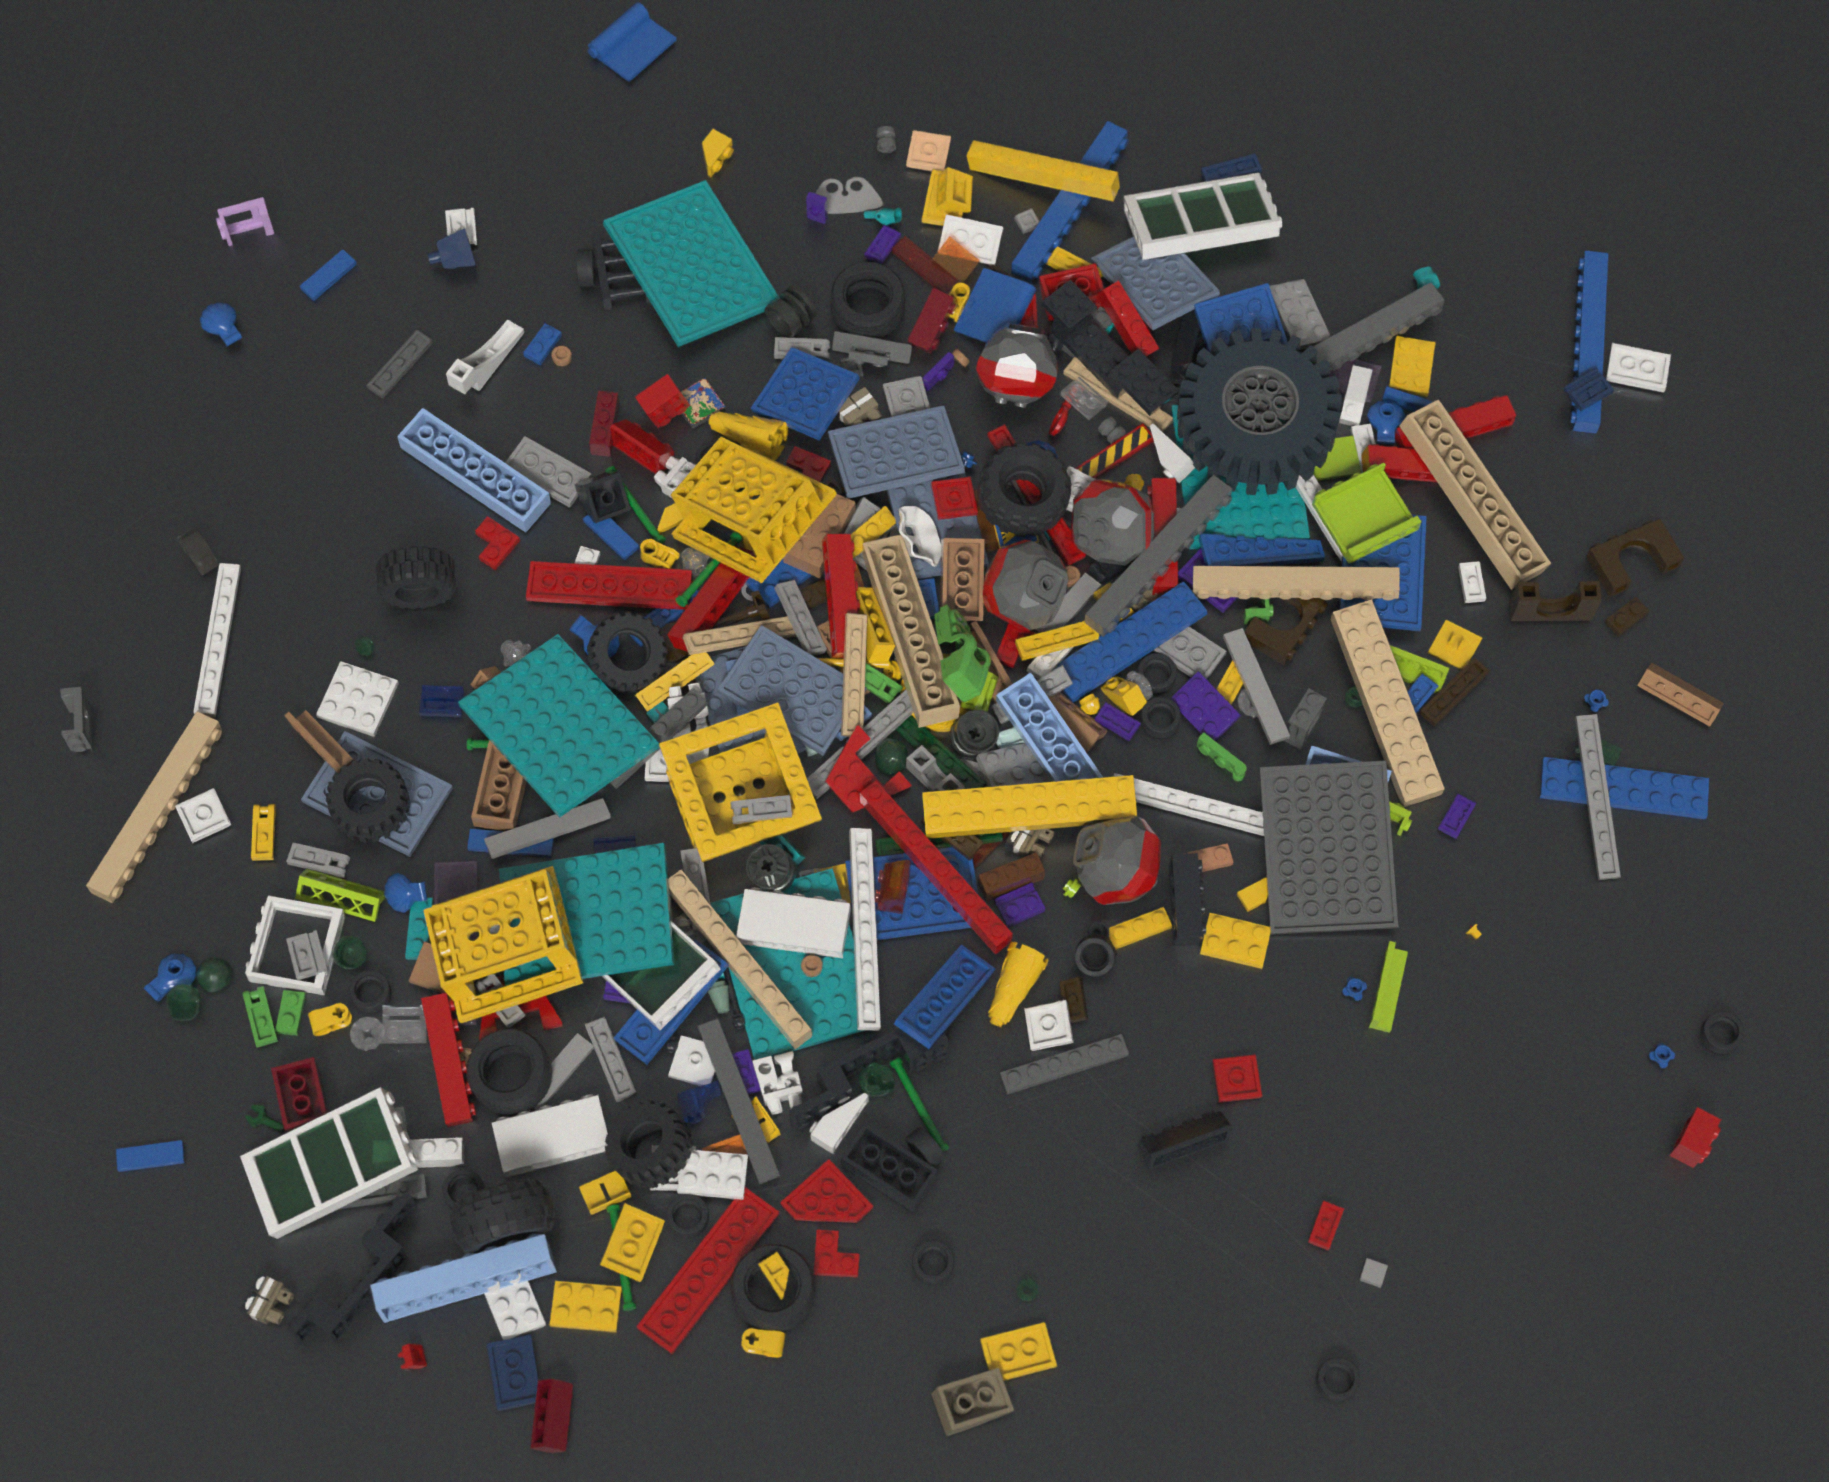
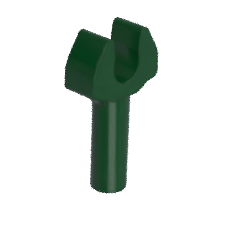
(263, 1119)

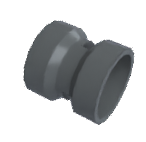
(886, 139)
(1111, 430)

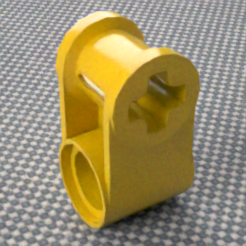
(959, 288)
(662, 556)
(327, 1019)
(766, 1342)

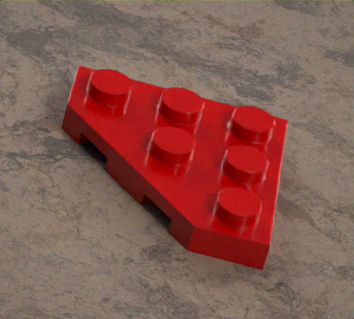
(827, 1198)

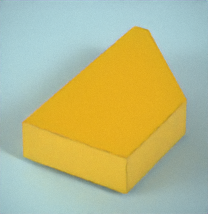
(670, 518)
(1254, 895)
(776, 1273)

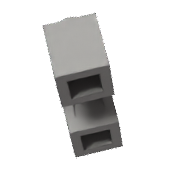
(925, 769)

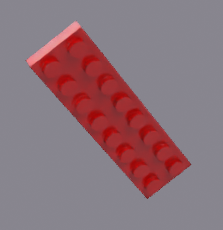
(607, 585)
(707, 1271)

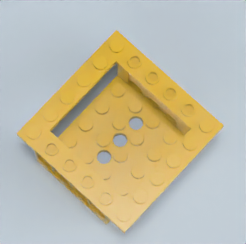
(771, 522)
(769, 759)
(541, 933)

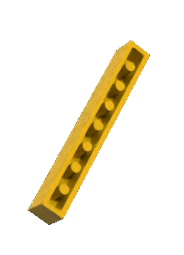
(1043, 170)

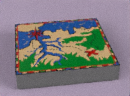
(702, 402)

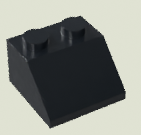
(603, 496)

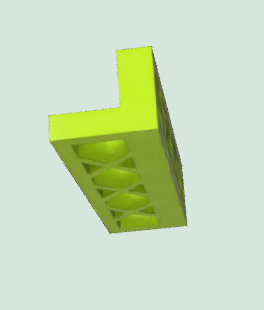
(1413, 666)
(341, 887)
(1388, 988)

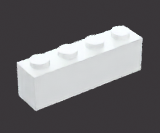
(438, 1152)

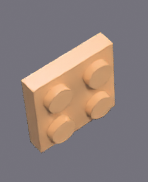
(928, 151)

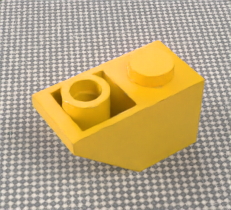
(715, 151)
(1124, 695)

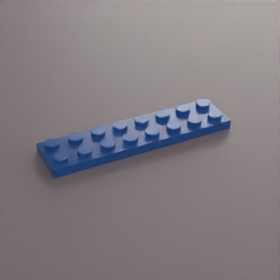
(1132, 640)
(1629, 788)

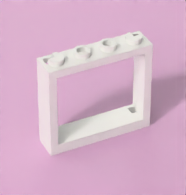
(263, 930)

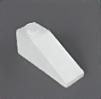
(1355, 396)
(1171, 457)
(836, 1124)

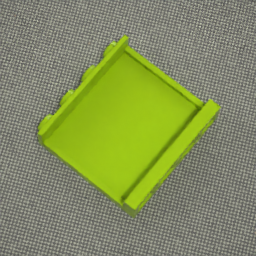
(1364, 513)

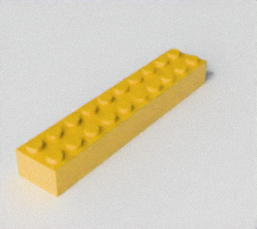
(1028, 806)

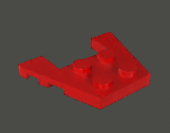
(851, 776)
(548, 1015)

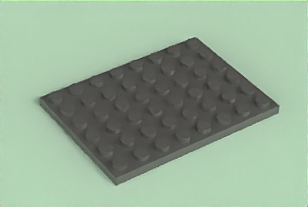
(1328, 847)

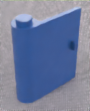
(631, 42)
(993, 303)

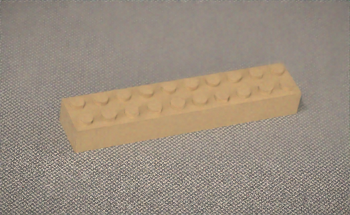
(1474, 494)
(910, 629)
(1387, 703)

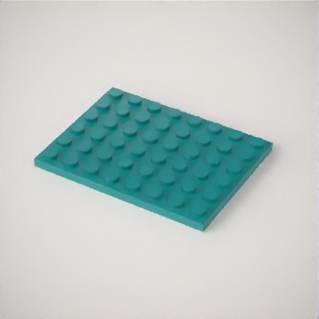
(691, 262)
(1249, 515)
(558, 725)
(613, 910)
(822, 1001)

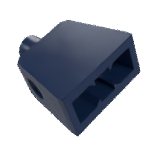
(453, 251)

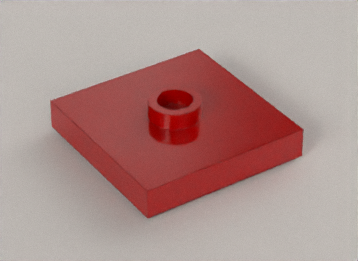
(954, 498)
(1237, 1078)

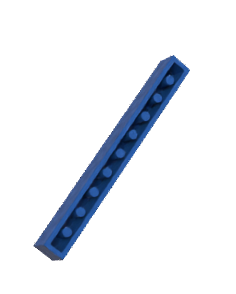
(1066, 207)
(1590, 331)

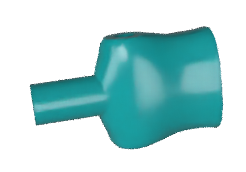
(885, 215)
(1425, 276)

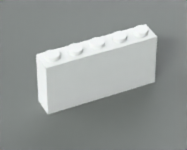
(793, 922)
(550, 1135)

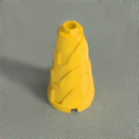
(752, 432)
(1016, 978)

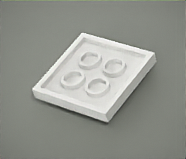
(357, 699)

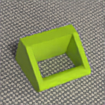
(983, 701)

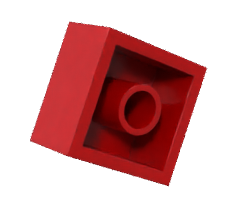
(662, 401)
(1696, 1138)

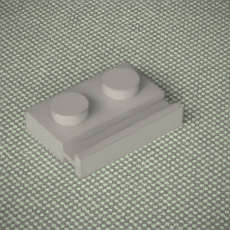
(306, 955)

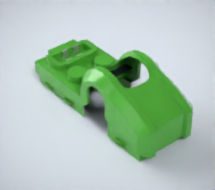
(962, 668)

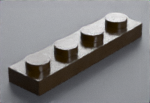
(1454, 692)

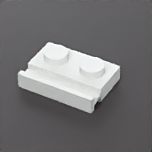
(462, 219)

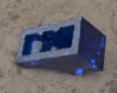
(695, 1100)

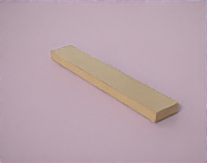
(1125, 402)
(734, 635)
(853, 672)

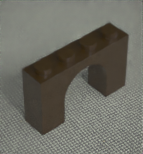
(1651, 537)
(1579, 606)
(1282, 643)

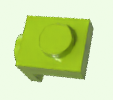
(1401, 816)

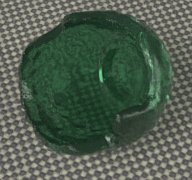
(891, 756)
(349, 952)
(214, 974)
(183, 1002)
(876, 1080)

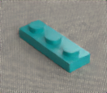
(417, 929)

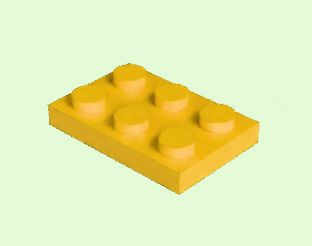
(931, 214)
(1412, 365)
(1235, 940)
(632, 1242)
(585, 1306)
(1019, 1351)

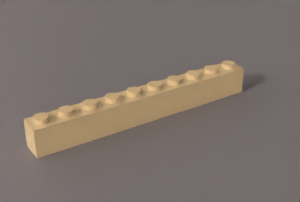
(1296, 582)
(154, 807)
(739, 960)

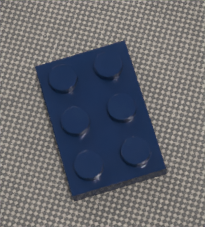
(513, 1372)

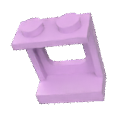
(259, 219)

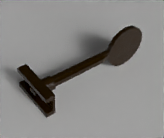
(757, 609)

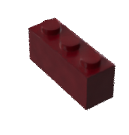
(932, 321)
(604, 416)
(551, 1416)

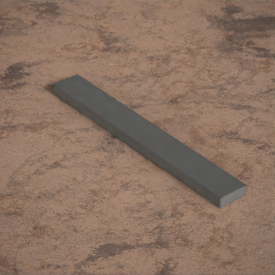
(738, 1101)

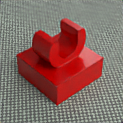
(413, 1356)

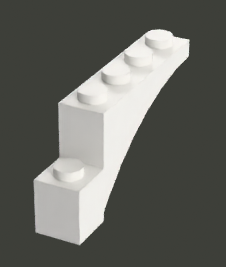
(480, 365)

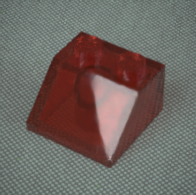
(893, 886)

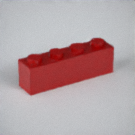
(1127, 319)
(1399, 462)

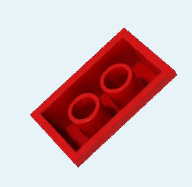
(1084, 277)
(641, 445)

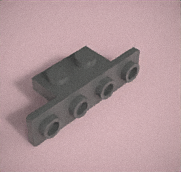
(871, 349)

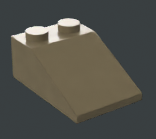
(972, 1401)

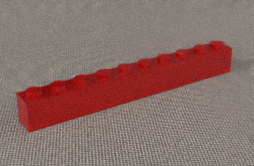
(936, 867)

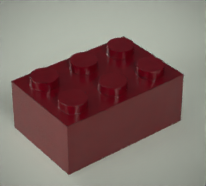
(299, 1093)

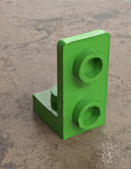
(1261, 613)

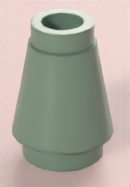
(720, 996)

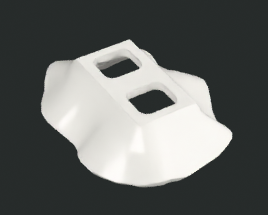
(924, 533)

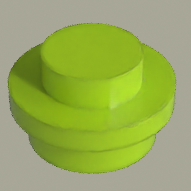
(1071, 887)

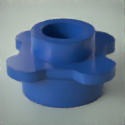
(967, 459)
(1596, 694)
(1354, 982)
(1666, 1051)

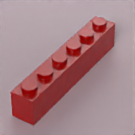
(1474, 419)
(1163, 502)
(840, 586)
(709, 603)
(447, 1059)

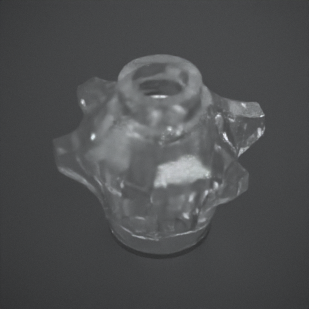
(694, 561)
(513, 651)

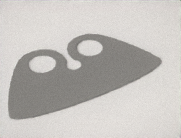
(855, 201)

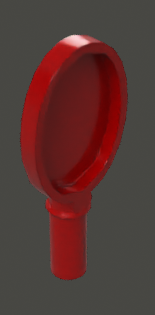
(1060, 419)

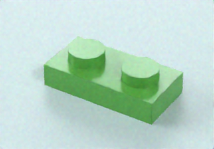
(290, 1012)

